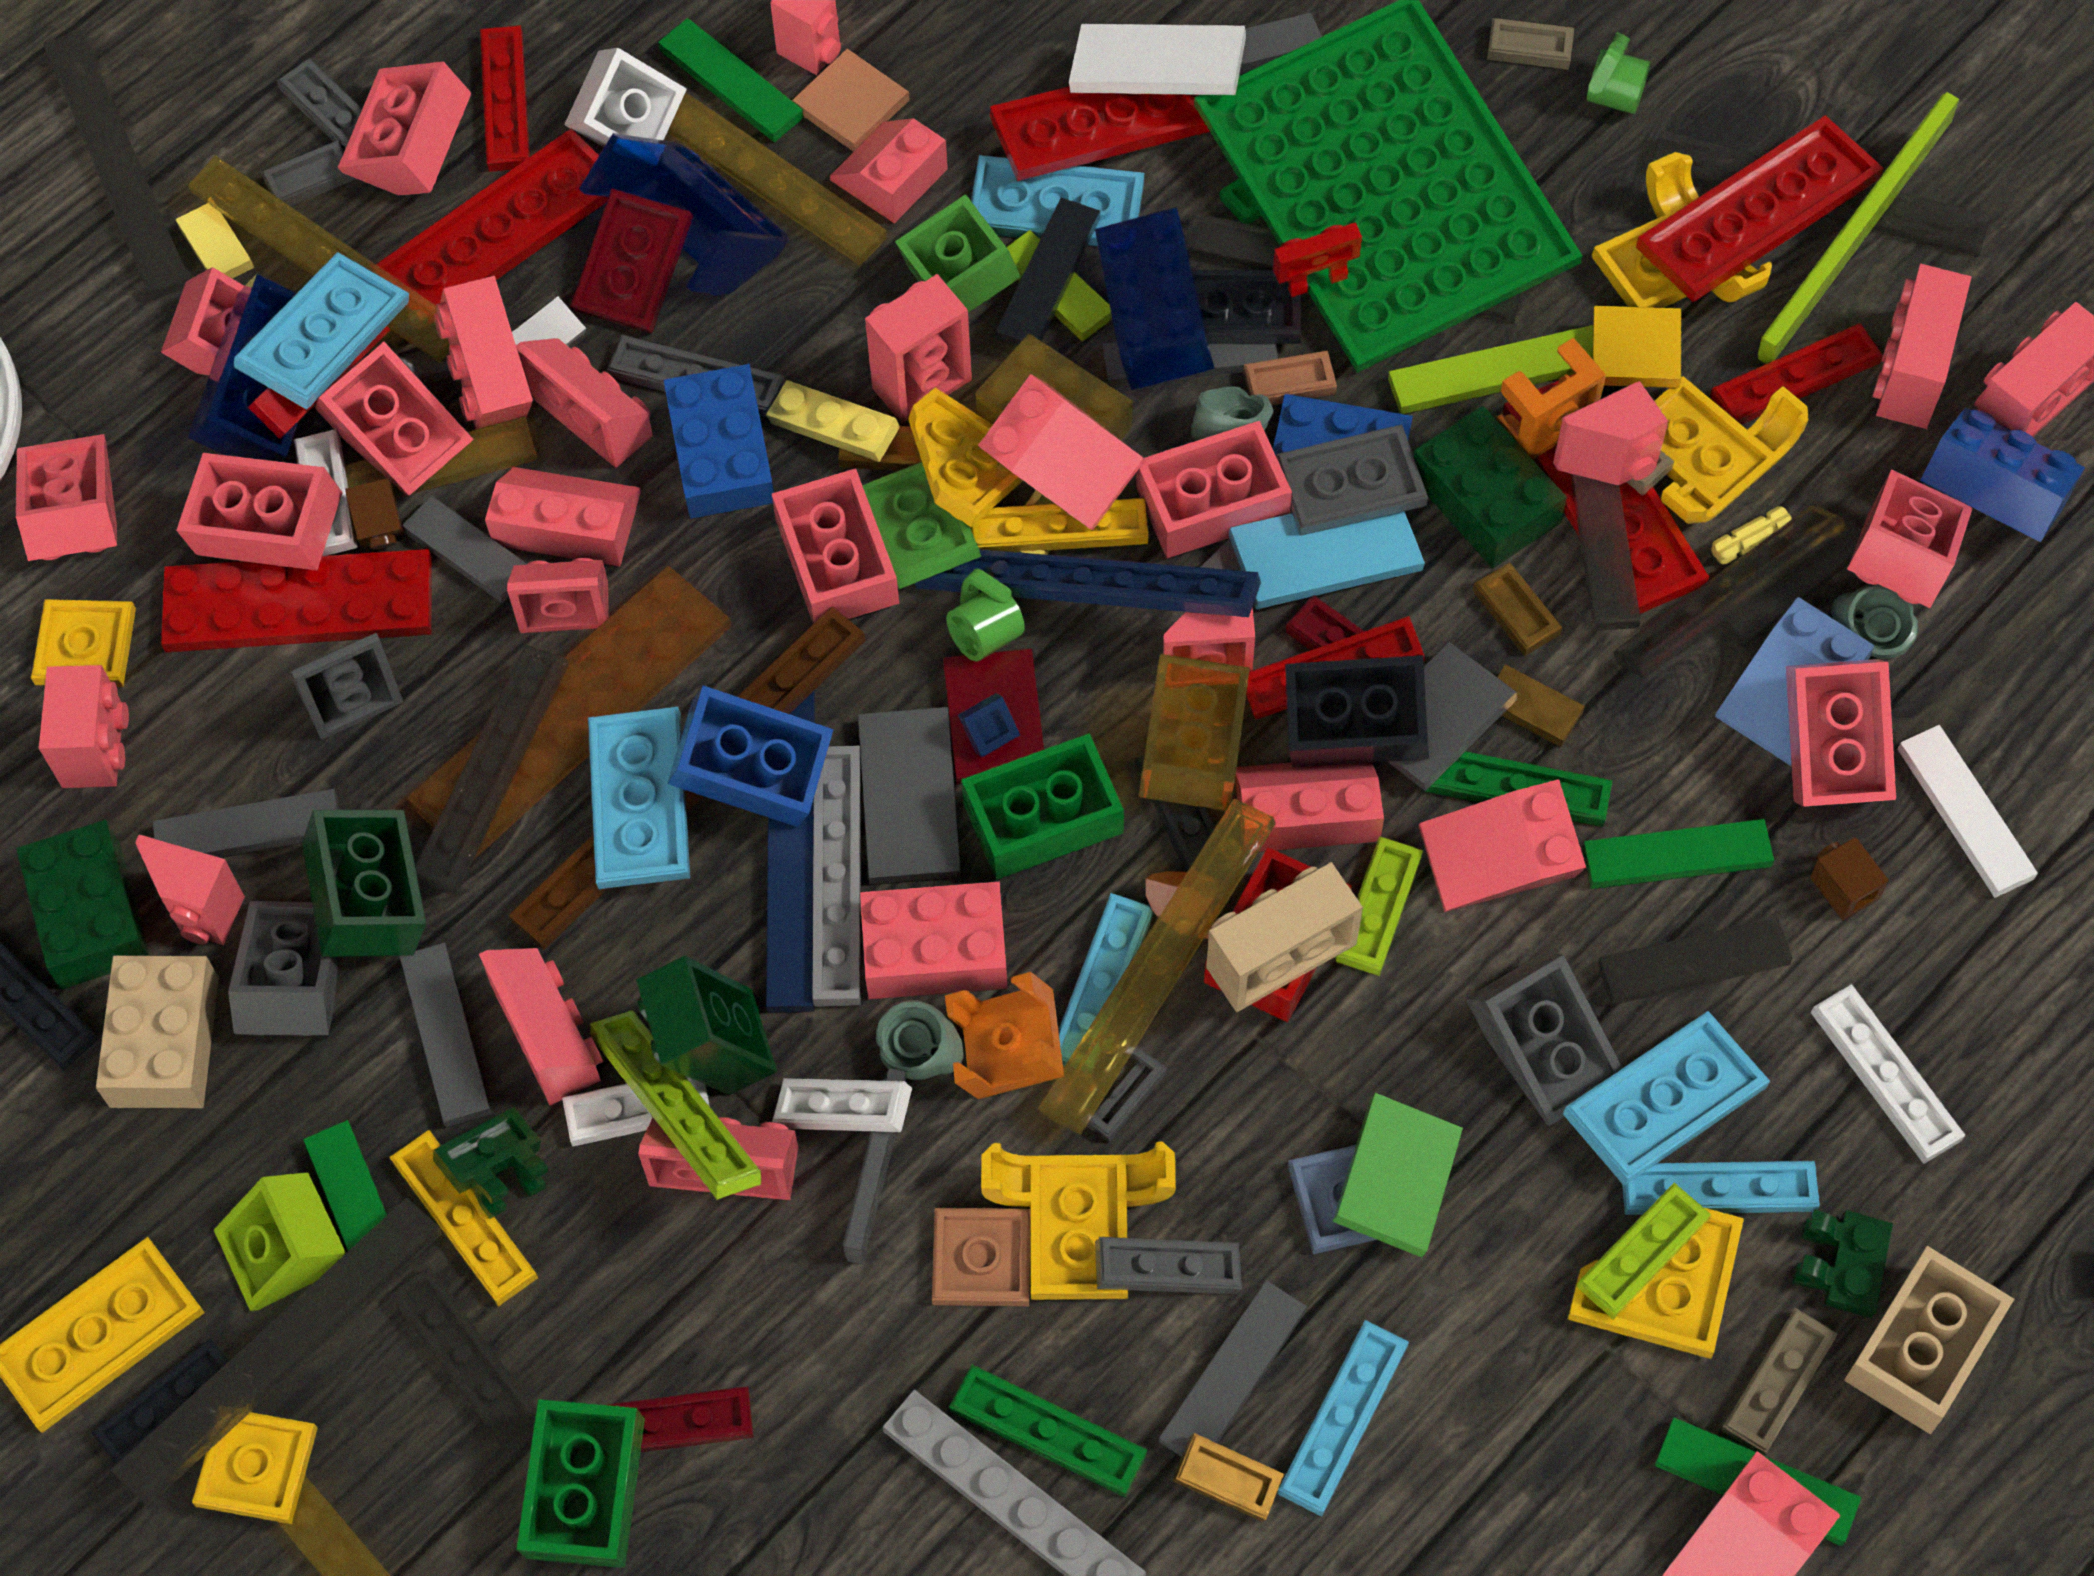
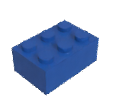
(719, 441)
(2003, 473)
(750, 756)

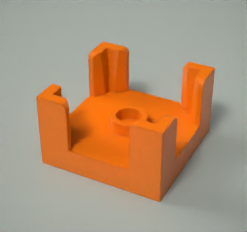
(1544, 413)
(1007, 1038)

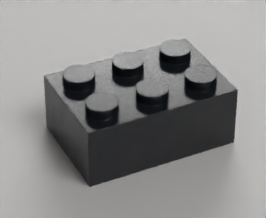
(1357, 711)

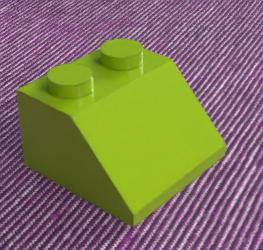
(278, 1239)

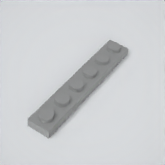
(837, 880)
(1004, 1492)

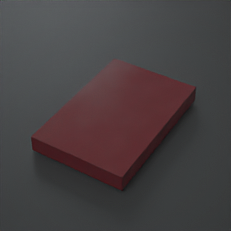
(631, 261)
(971, 682)

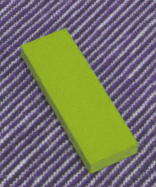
(1080, 306)
(1383, 901)
(1643, 1250)

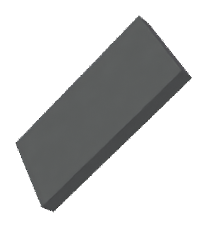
(909, 796)

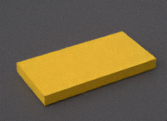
(95, 1334)

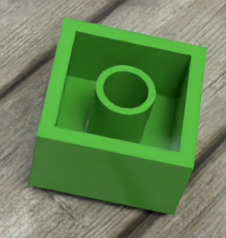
(962, 252)

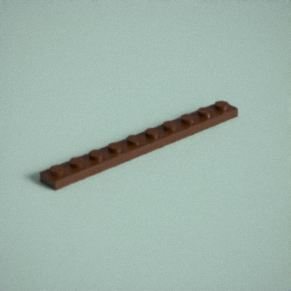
(780, 687)

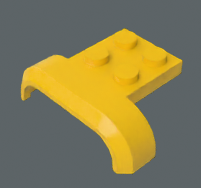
(1633, 275)
(1716, 454)
(1074, 1205)

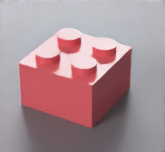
(82, 726)

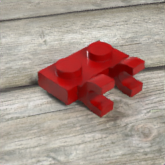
(1327, 250)

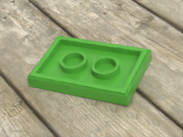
(915, 530)
(1398, 1175)

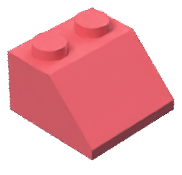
(806, 32)
(893, 167)
(201, 320)
(1613, 437)
(559, 595)
(1212, 638)
(194, 888)

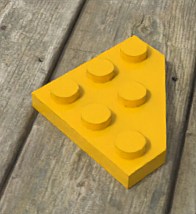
(958, 471)
(1684, 1300)

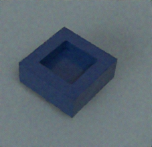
(989, 725)

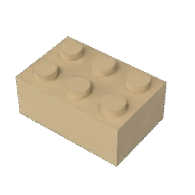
(1283, 935)
(157, 1032)
(1929, 1340)

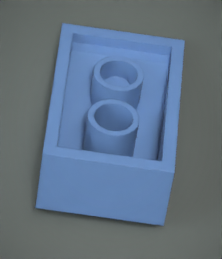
(1759, 698)

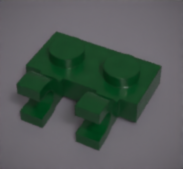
(489, 1149)
(1857, 1261)

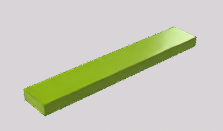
(1483, 371)
(676, 1107)

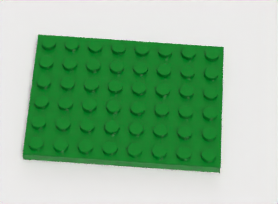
(1398, 140)

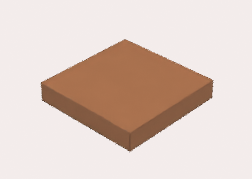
(851, 99)
(981, 1257)

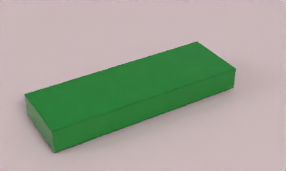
(346, 1181)

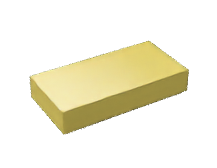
(214, 241)

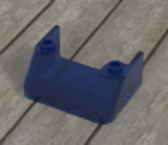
(726, 231)

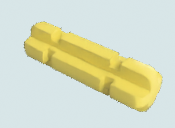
(1749, 535)

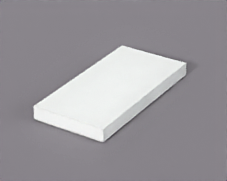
(1157, 59)

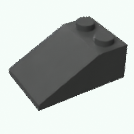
(347, 686)
(280, 975)
(1545, 1033)

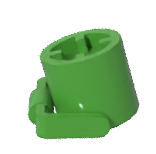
(1618, 77)
(984, 619)

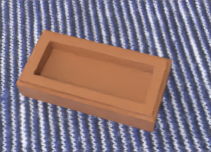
(1298, 375)

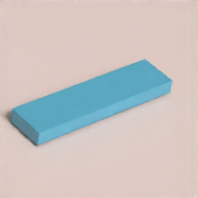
(1110, 953)
(1729, 1186)
(1343, 1418)

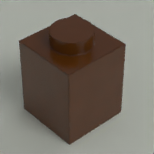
(375, 514)
(1848, 877)

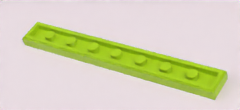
(1857, 228)

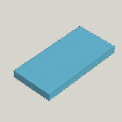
(1028, 204)
(321, 330)
(1326, 560)
(635, 812)
(1666, 1098)

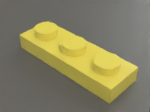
(833, 420)

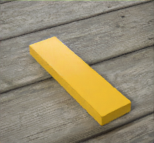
(1053, 528)
(475, 1236)

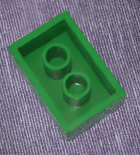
(1043, 806)
(581, 1483)

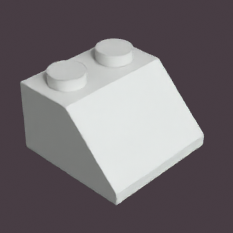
(624, 99)

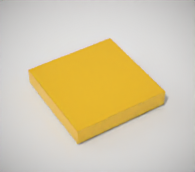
(1638, 345)
(84, 635)
(257, 1468)

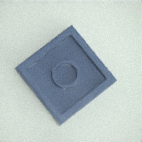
(1318, 1188)

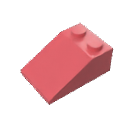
(393, 420)
(1061, 451)
(65, 498)
(1502, 846)
(1757, 1527)

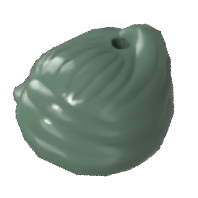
(1228, 409)
(1885, 621)
(911, 1033)

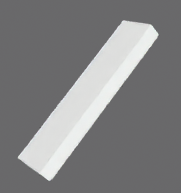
(1967, 811)
(1887, 1074)

